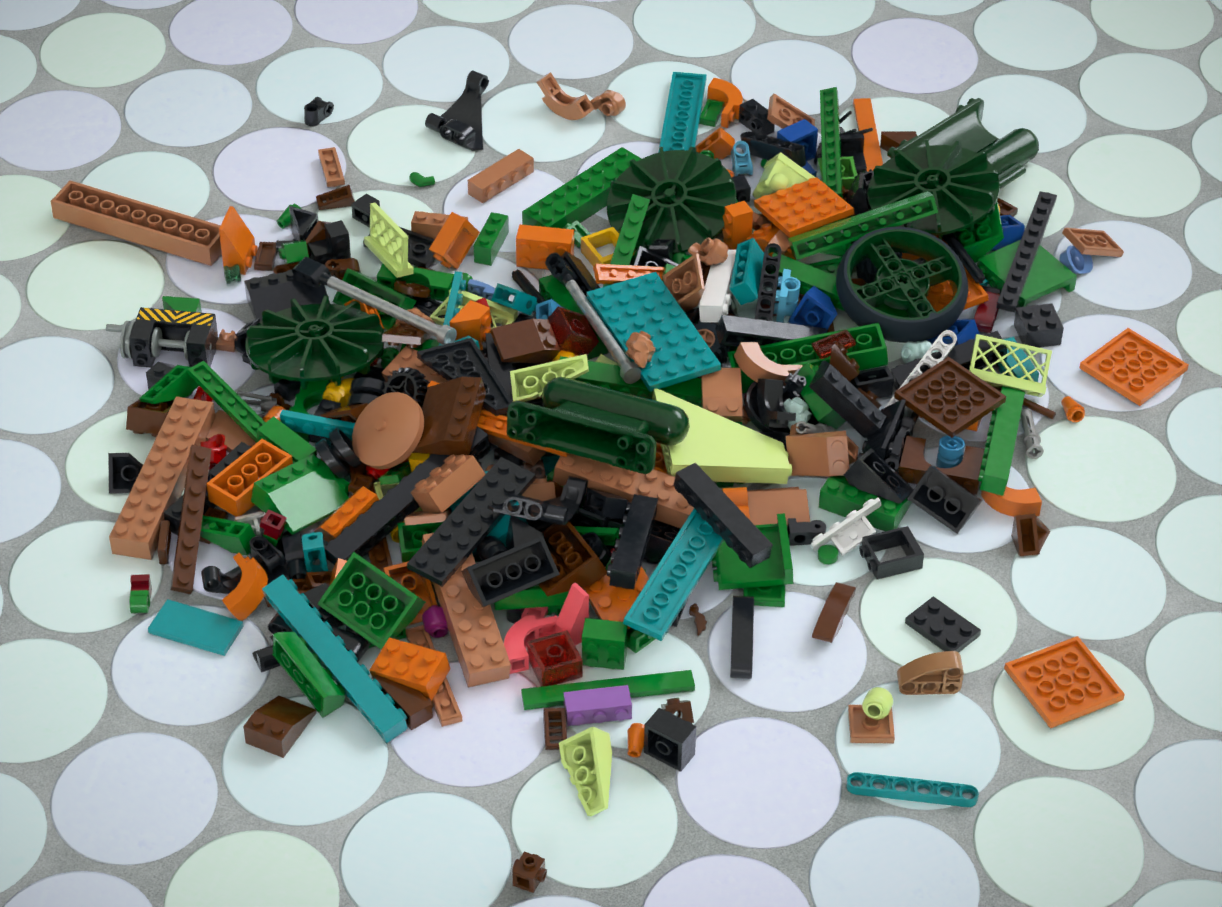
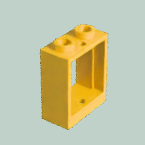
(591, 242)

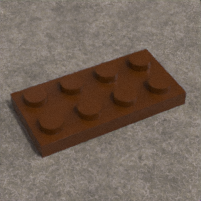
(405, 334)

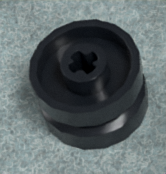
(364, 390)
(338, 453)

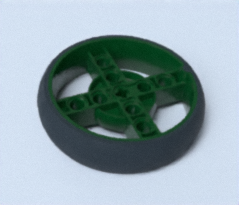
(902, 283)

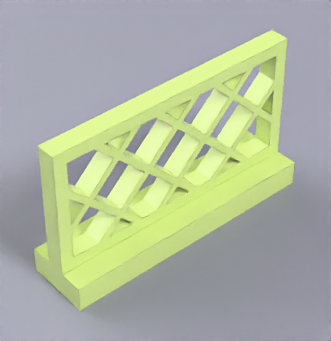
(388, 242)
(499, 313)
(999, 380)

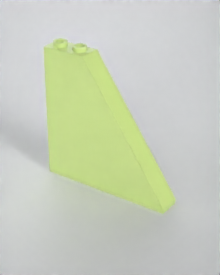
(724, 448)

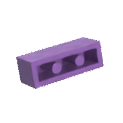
(597, 705)

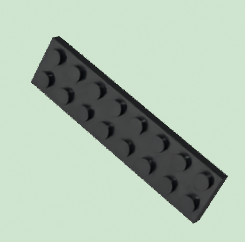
(469, 522)

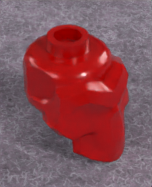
(218, 448)

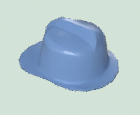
(1075, 261)

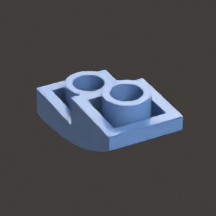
(480, 289)

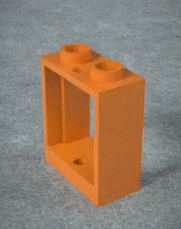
(454, 241)

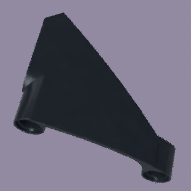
(464, 118)
(295, 567)

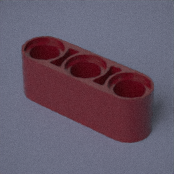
(987, 313)

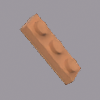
(331, 167)

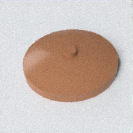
(388, 430)

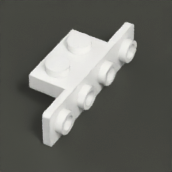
(849, 533)

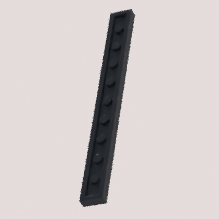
(1026, 252)

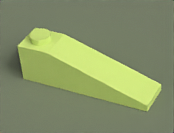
(530, 381)
(589, 764)

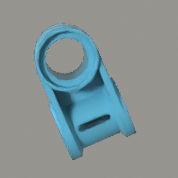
(741, 162)

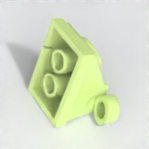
(780, 174)

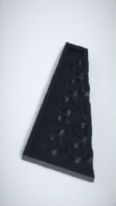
(466, 360)

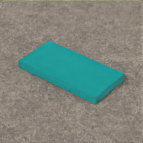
(195, 627)

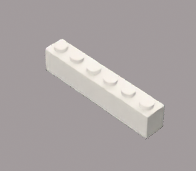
(717, 290)

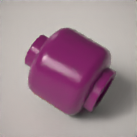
(435, 622)

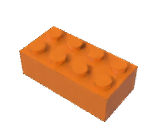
(234, 484)

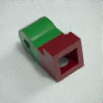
(274, 526)
(140, 593)

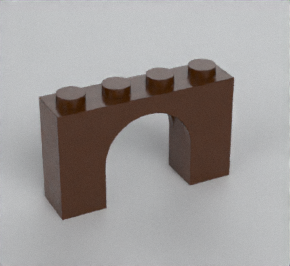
(914, 464)

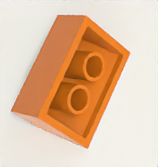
(472, 320)
(347, 513)

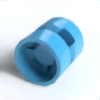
(950, 452)

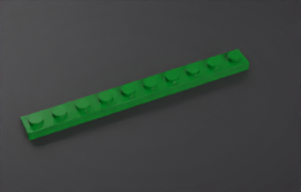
(831, 140)

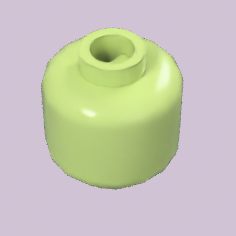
(877, 703)

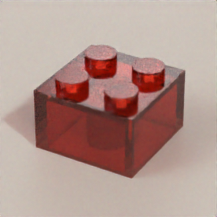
(572, 331)
(555, 659)

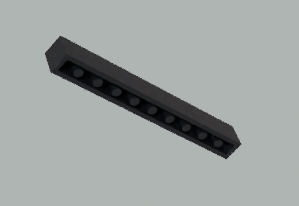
(391, 509)

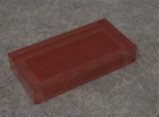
(824, 346)

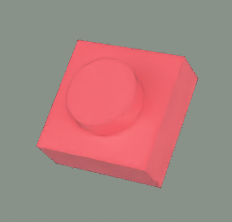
(539, 612)

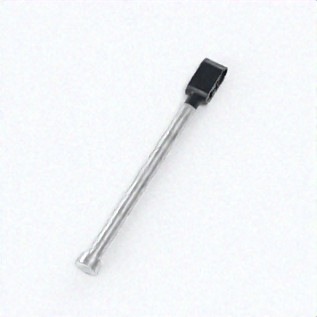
(315, 274)
(566, 276)

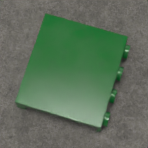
(1044, 277)
(777, 570)

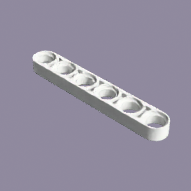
(929, 360)

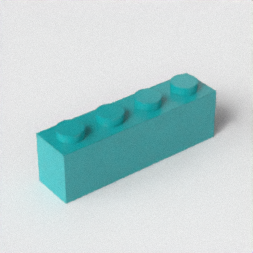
(747, 271)

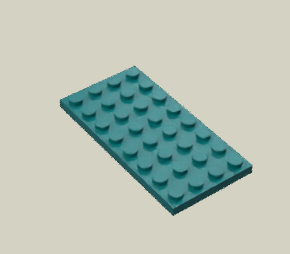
(650, 307)

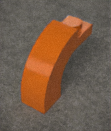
(726, 92)
(1014, 501)
(249, 591)

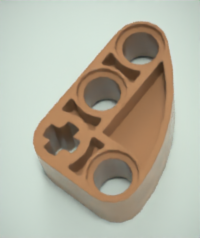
(932, 674)

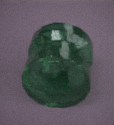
(232, 274)

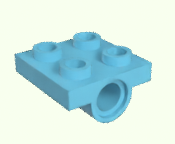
(787, 295)

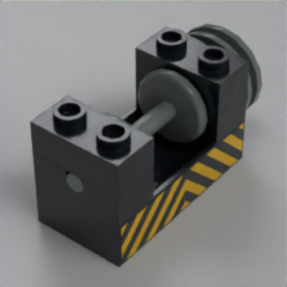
(168, 331)

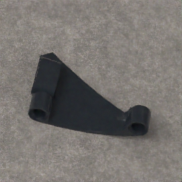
(556, 510)

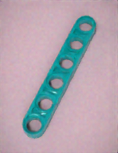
(912, 786)

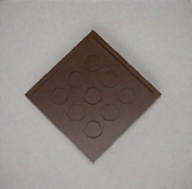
(950, 397)

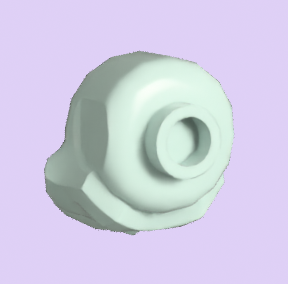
(915, 350)
(799, 407)

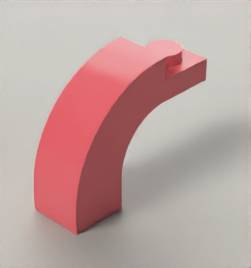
(523, 631)

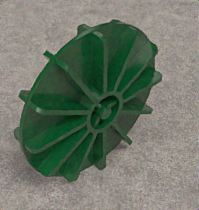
(958, 178)
(684, 194)
(315, 342)

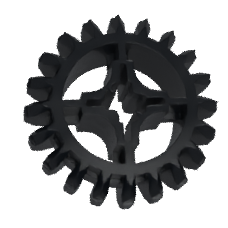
(409, 381)

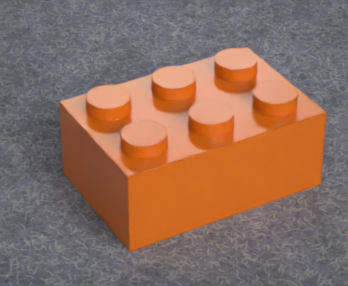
(538, 242)
(412, 666)

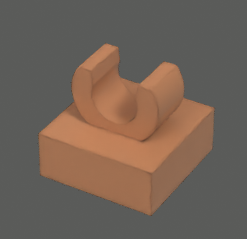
(226, 341)

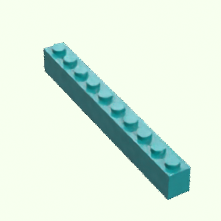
(342, 664)

